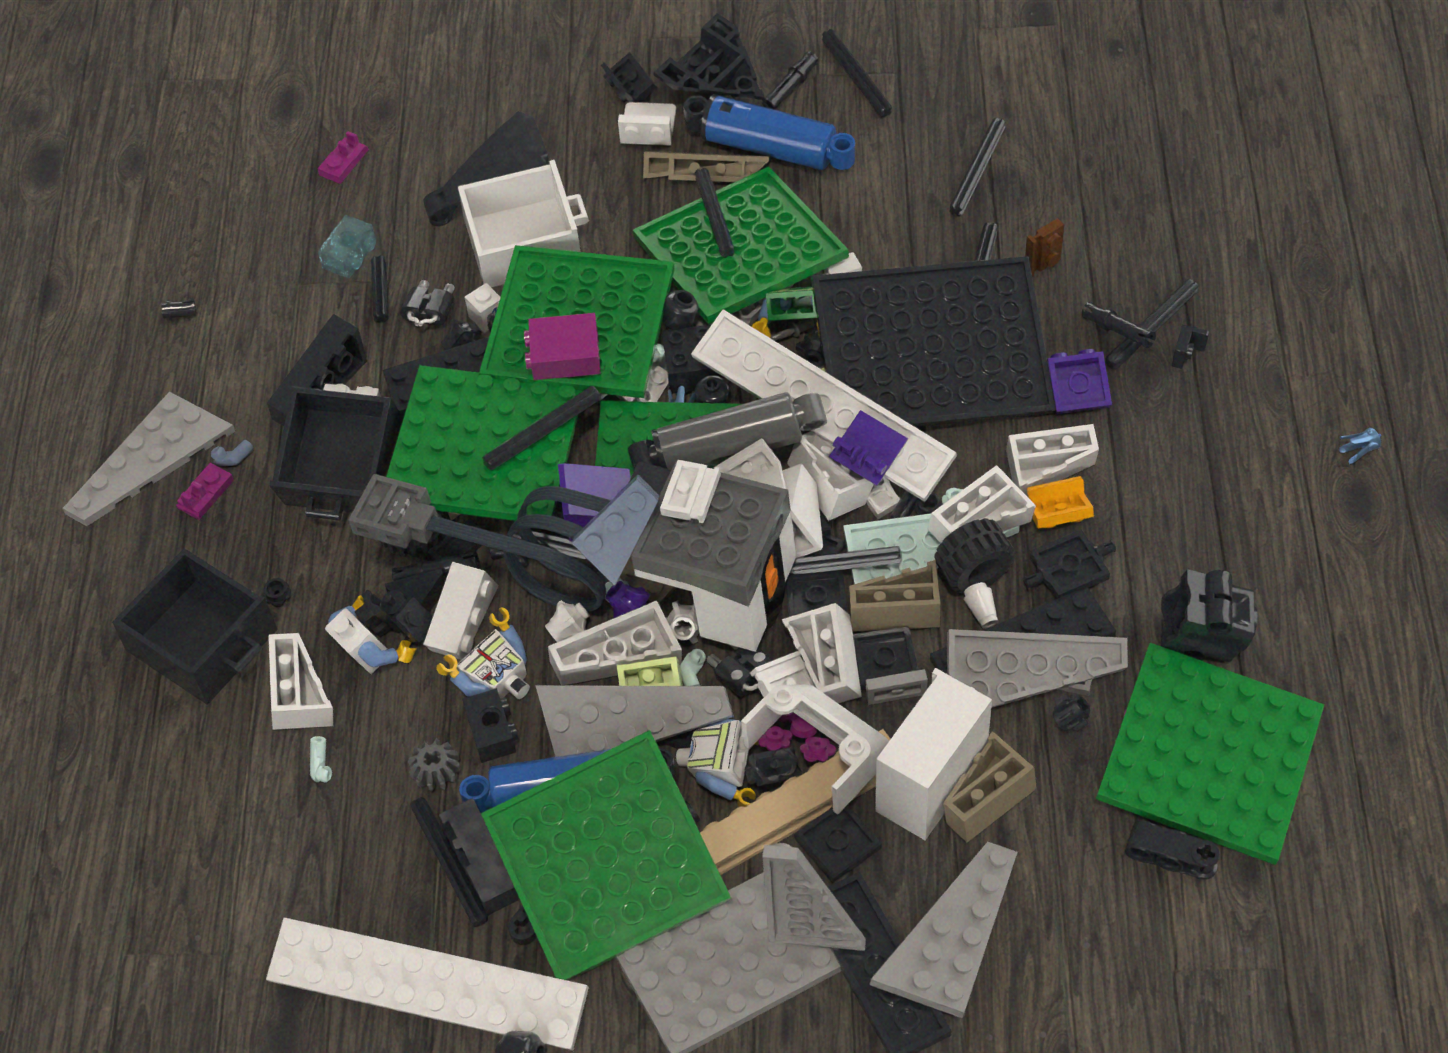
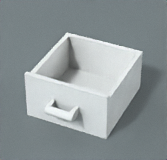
(520, 211)
(931, 753)

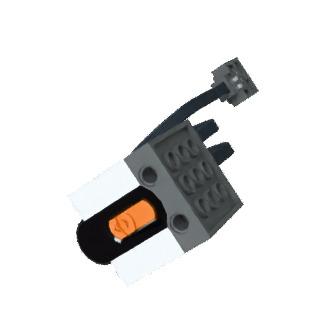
(729, 562)

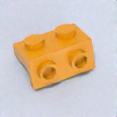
(1060, 502)

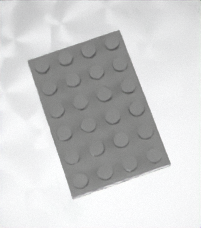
(720, 970)

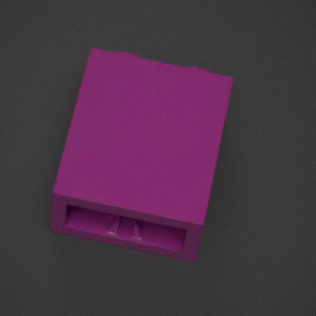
(562, 346)

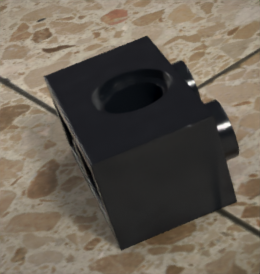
(495, 740)

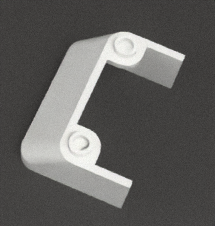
(857, 740)

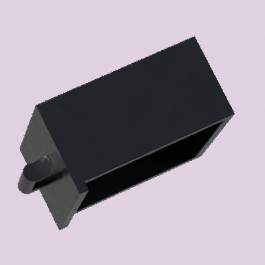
(333, 449)
(195, 626)

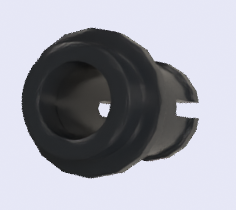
(178, 309)

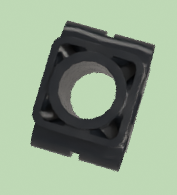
(1208, 616)

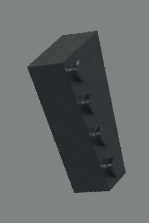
(330, 359)

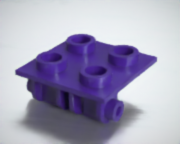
(868, 447)

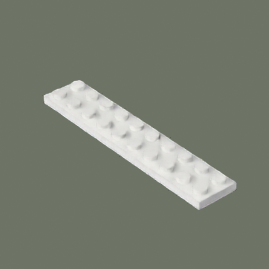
(771, 369)
(427, 983)

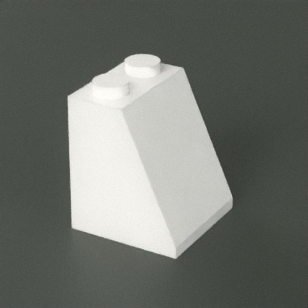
(804, 510)

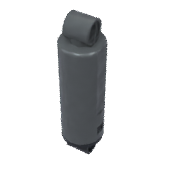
(726, 432)

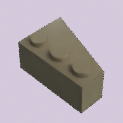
(897, 601)
(989, 788)

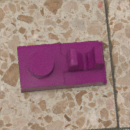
(343, 158)
(204, 491)

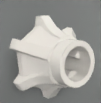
(567, 621)
(681, 630)

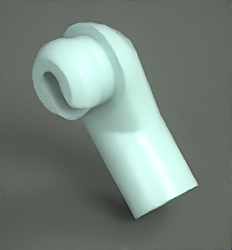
(659, 356)
(691, 666)
(318, 770)

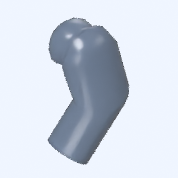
(234, 457)

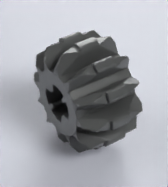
(434, 765)

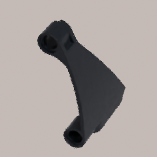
(508, 150)

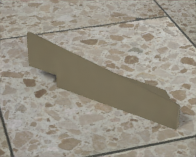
(683, 165)

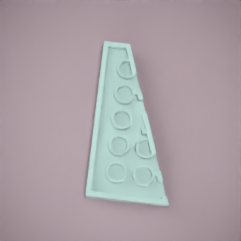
(908, 533)

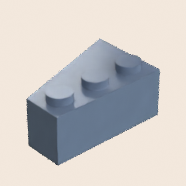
(617, 528)

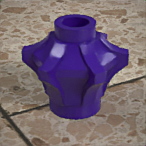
(626, 598)

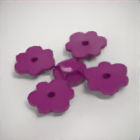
(814, 747)

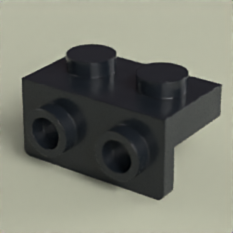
(630, 79)

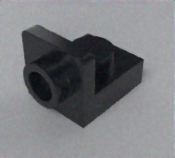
(1189, 339)

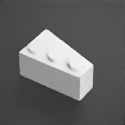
(1050, 454)
(460, 610)
(828, 650)
(295, 688)

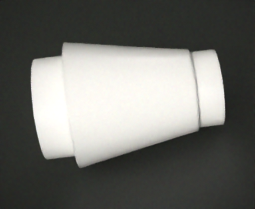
(981, 603)

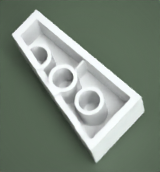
(620, 641)

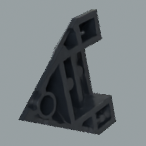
(714, 64)

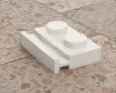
(690, 491)
(782, 671)

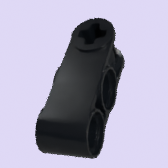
(1172, 850)

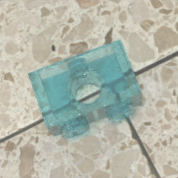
(347, 246)

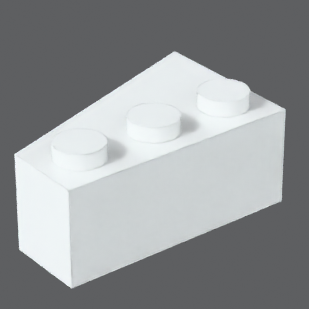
(837, 486)
(988, 497)

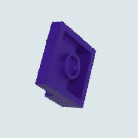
(1079, 381)

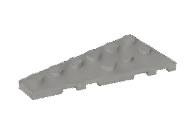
(148, 454)
(1029, 664)
(606, 716)
(802, 905)
(947, 946)

